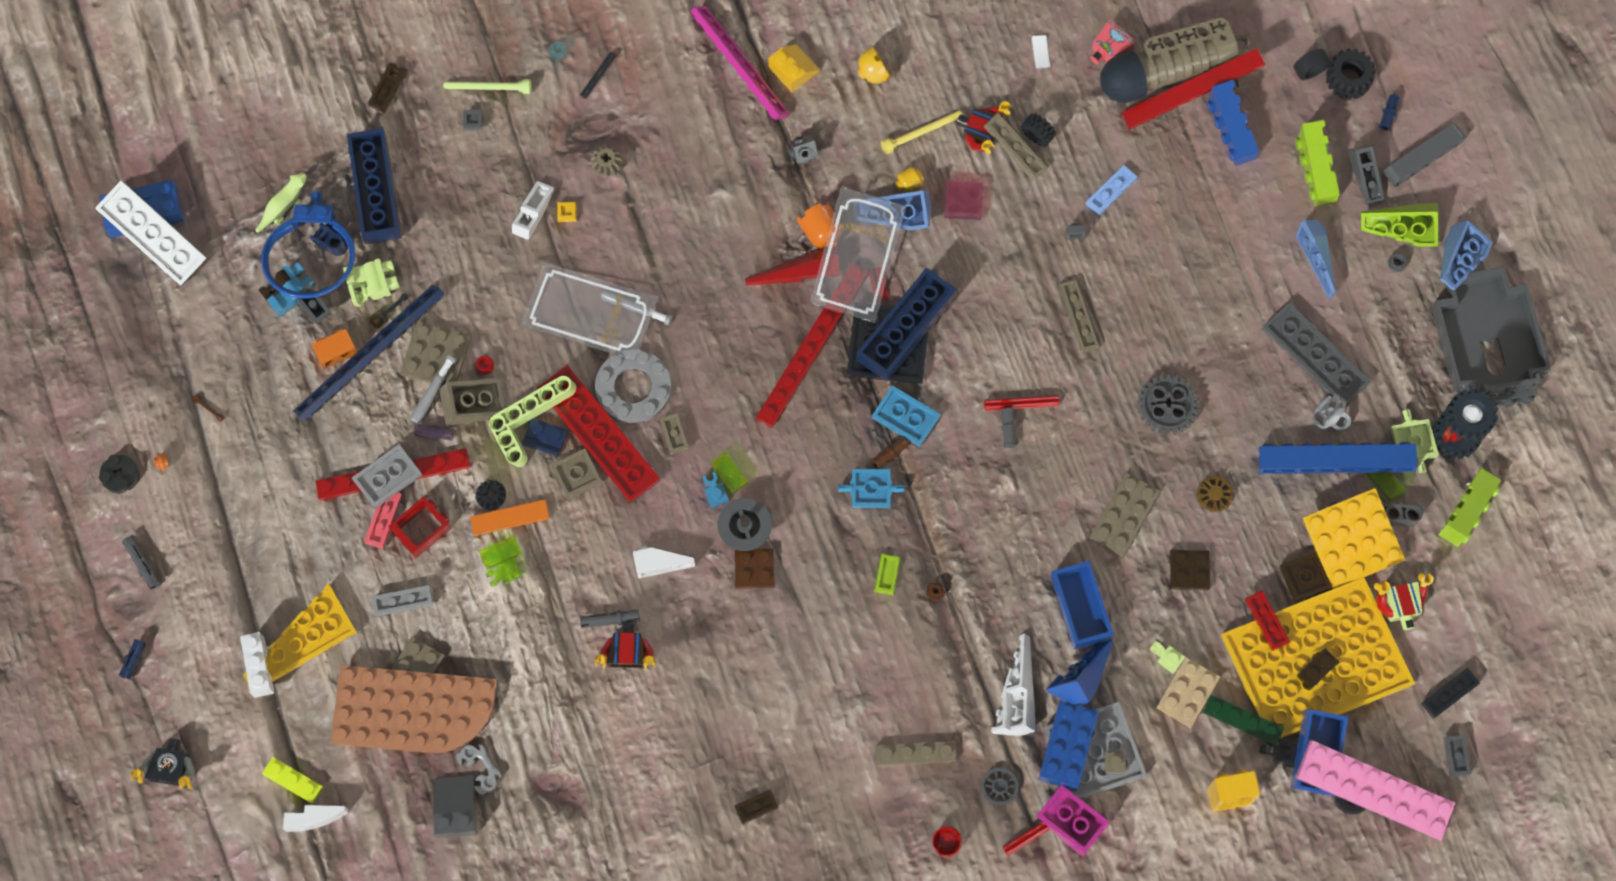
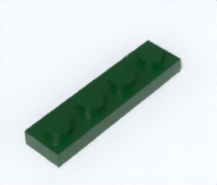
(1243, 720)

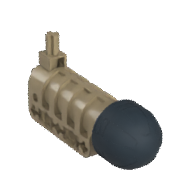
(1132, 75)

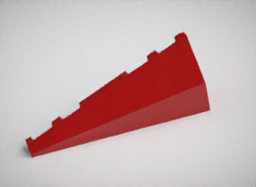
(792, 271)

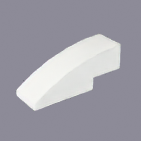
(532, 210)
(313, 817)

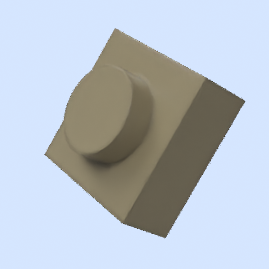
(1114, 763)

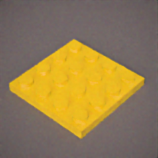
(1353, 538)

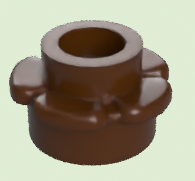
(935, 596)

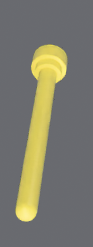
(889, 145)

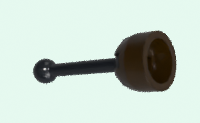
(377, 319)

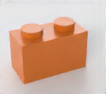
(334, 348)

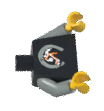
(167, 767)

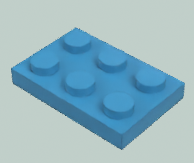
(906, 416)

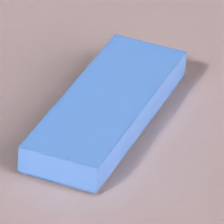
(1111, 190)

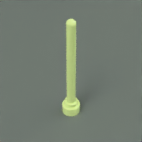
(523, 86)

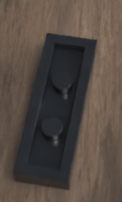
(1450, 693)

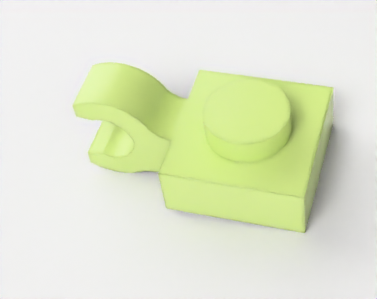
(1169, 657)

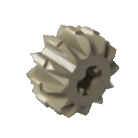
(606, 154)

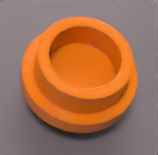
(161, 461)

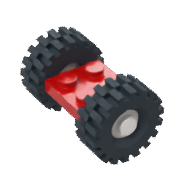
(1465, 424)

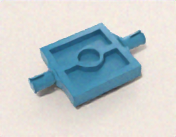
(871, 488)

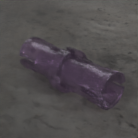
(434, 432)

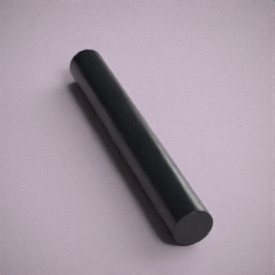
(598, 74)

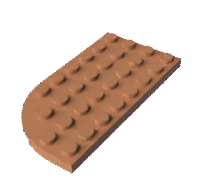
(409, 709)

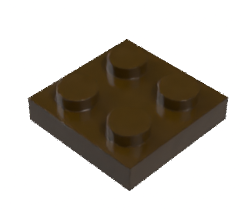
(1189, 570)
(1305, 577)

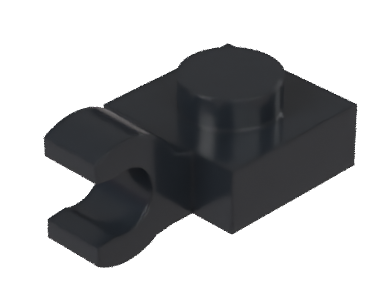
(1282, 753)

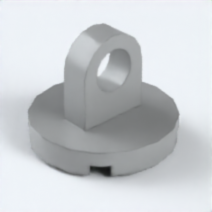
(1330, 411)

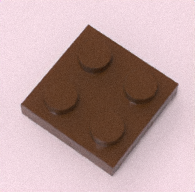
(754, 568)

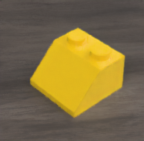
(792, 66)

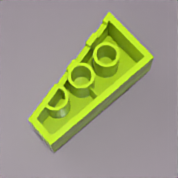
(1317, 163)
(1470, 507)

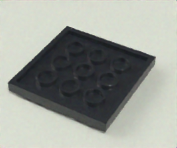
(909, 371)

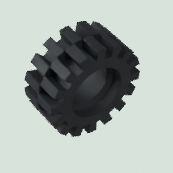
(1038, 130)

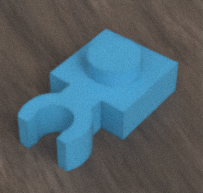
(715, 492)

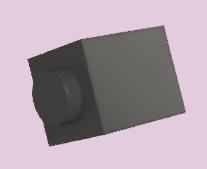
(313, 307)

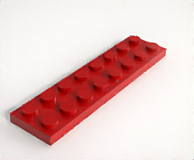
(603, 439)

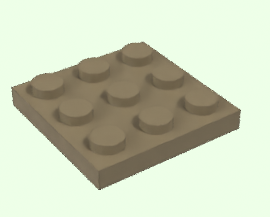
(428, 353)

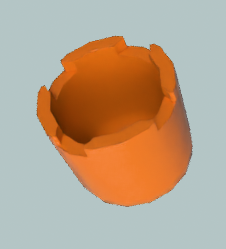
(817, 223)

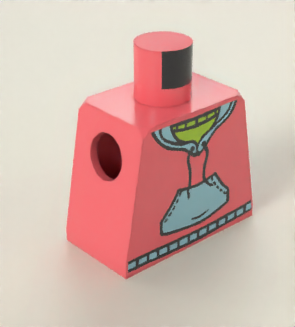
(1111, 42)

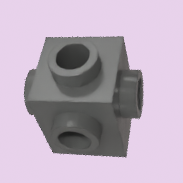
(803, 149)

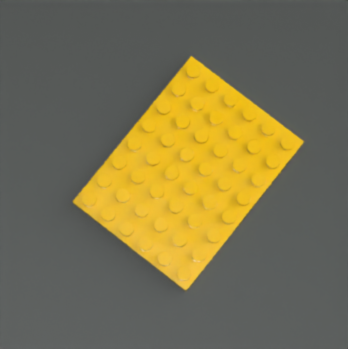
(1345, 625)

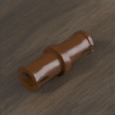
(889, 453)

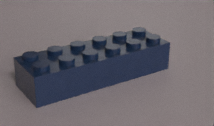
(374, 186)
(906, 324)

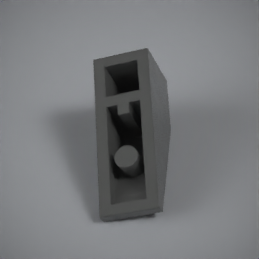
(1366, 173)

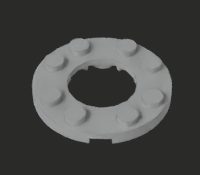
(633, 412)

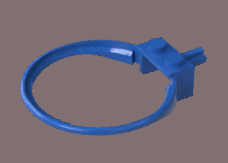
(313, 214)

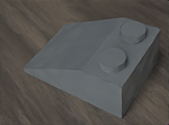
(454, 806)

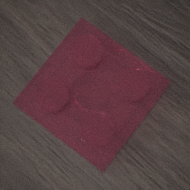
(963, 200)

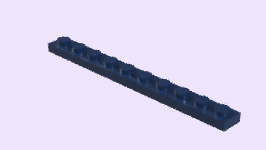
(368, 352)

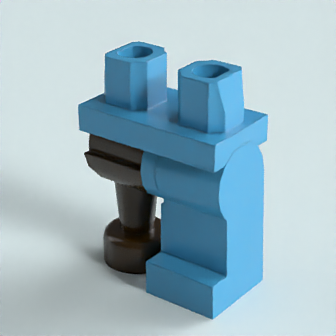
(289, 279)

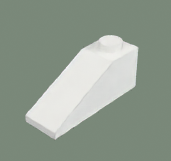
(656, 561)

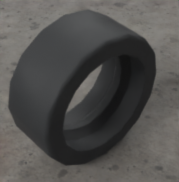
(1312, 64)

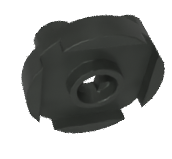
(114, 464)

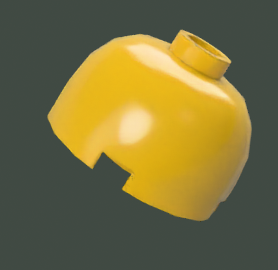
(872, 67)

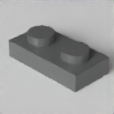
(1457, 756)

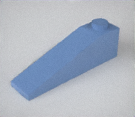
(917, 210)
(1314, 242)
(1462, 253)

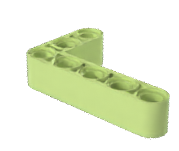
(526, 415)

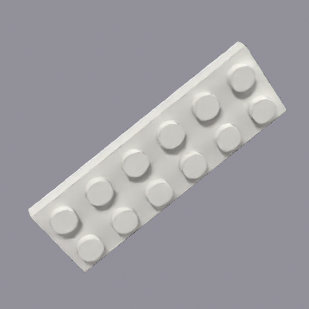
(151, 233)

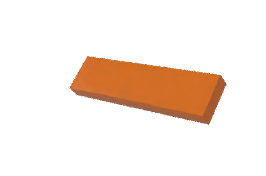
(509, 517)

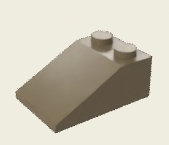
(471, 400)

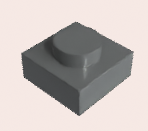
(472, 119)
(1075, 231)

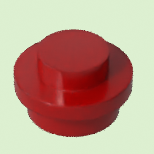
(484, 365)

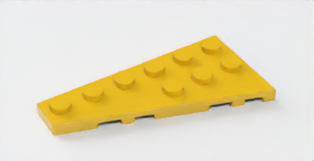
(309, 635)

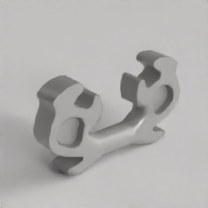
(489, 782)

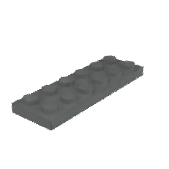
(1315, 354)

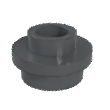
(1401, 259)

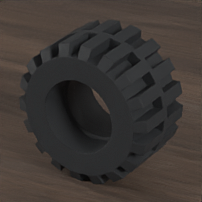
(1350, 60)

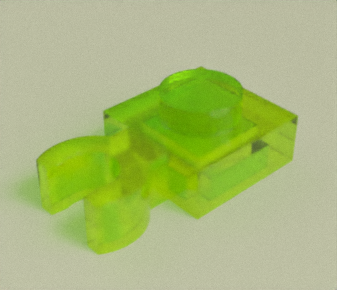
(507, 571)

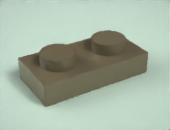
(674, 434)

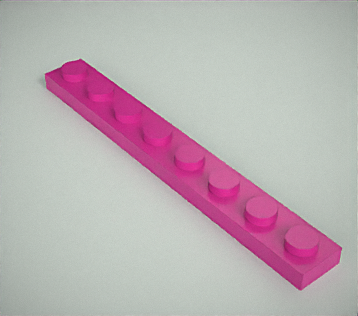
(740, 63)

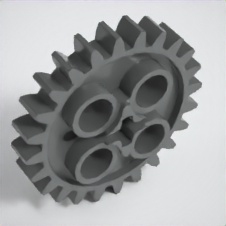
(1167, 388)

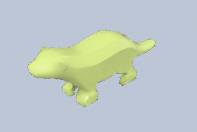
(282, 201)

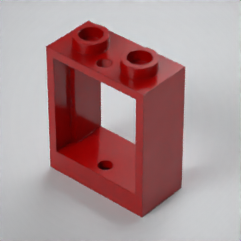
(396, 526)

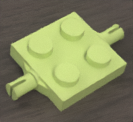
(1416, 433)

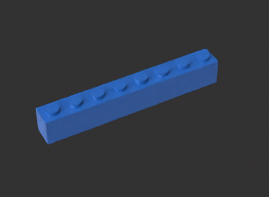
(1337, 458)

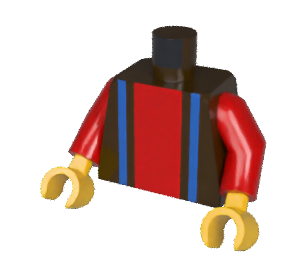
(974, 133)
(626, 650)

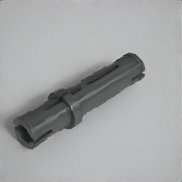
(145, 569)
(609, 618)

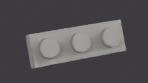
(402, 600)

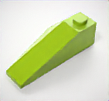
(1406, 223)

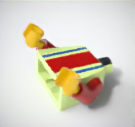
(1403, 601)

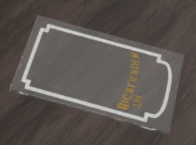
(857, 254)
(589, 311)

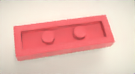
(382, 518)

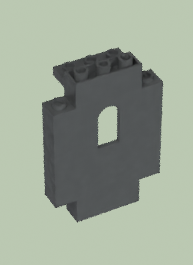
(1485, 311)

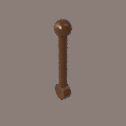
(196, 399)

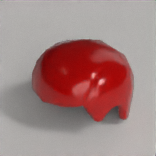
(947, 841)

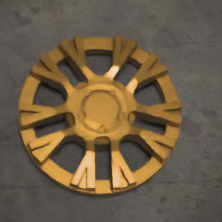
(1215, 494)

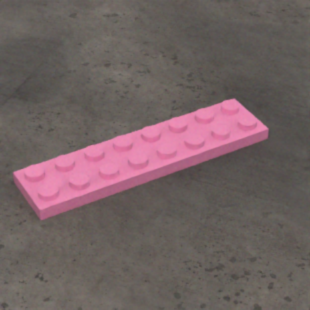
(1375, 790)

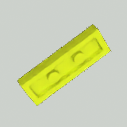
(292, 780)

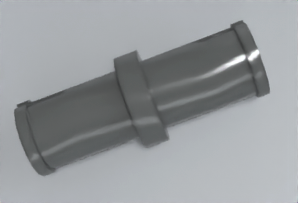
(1008, 427)

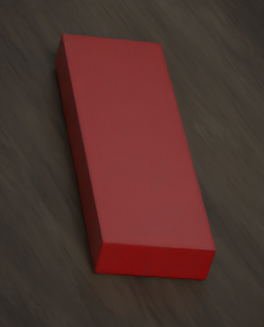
(1267, 620)

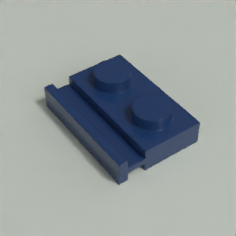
(545, 437)

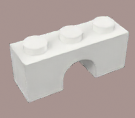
(255, 663)

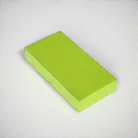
(887, 574)

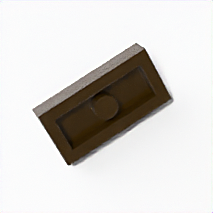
(1317, 668)
(756, 807)

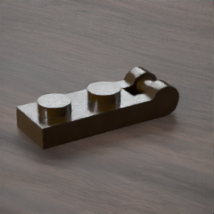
(387, 87)

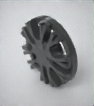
(999, 786)

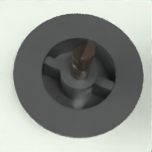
(744, 524)

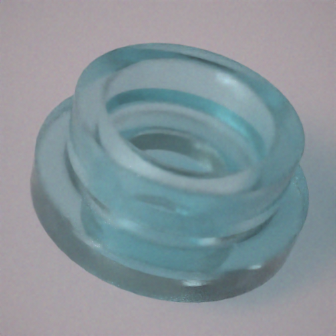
(558, 46)

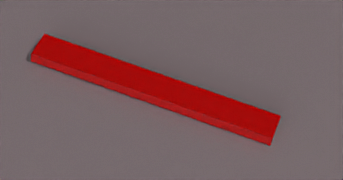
(1192, 89)

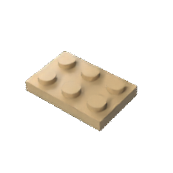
(1188, 692)

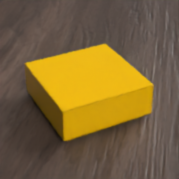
(566, 211)

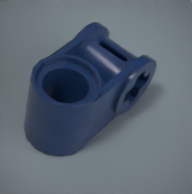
(326, 238)

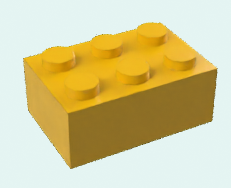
(1233, 790)

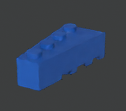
(1232, 123)

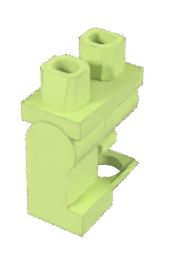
(374, 277)

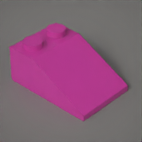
(1073, 820)

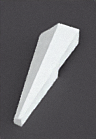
(1017, 709)

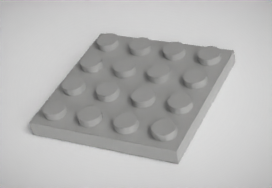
(1109, 735)

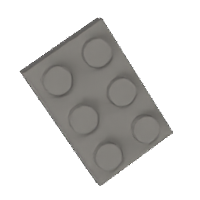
(386, 476)

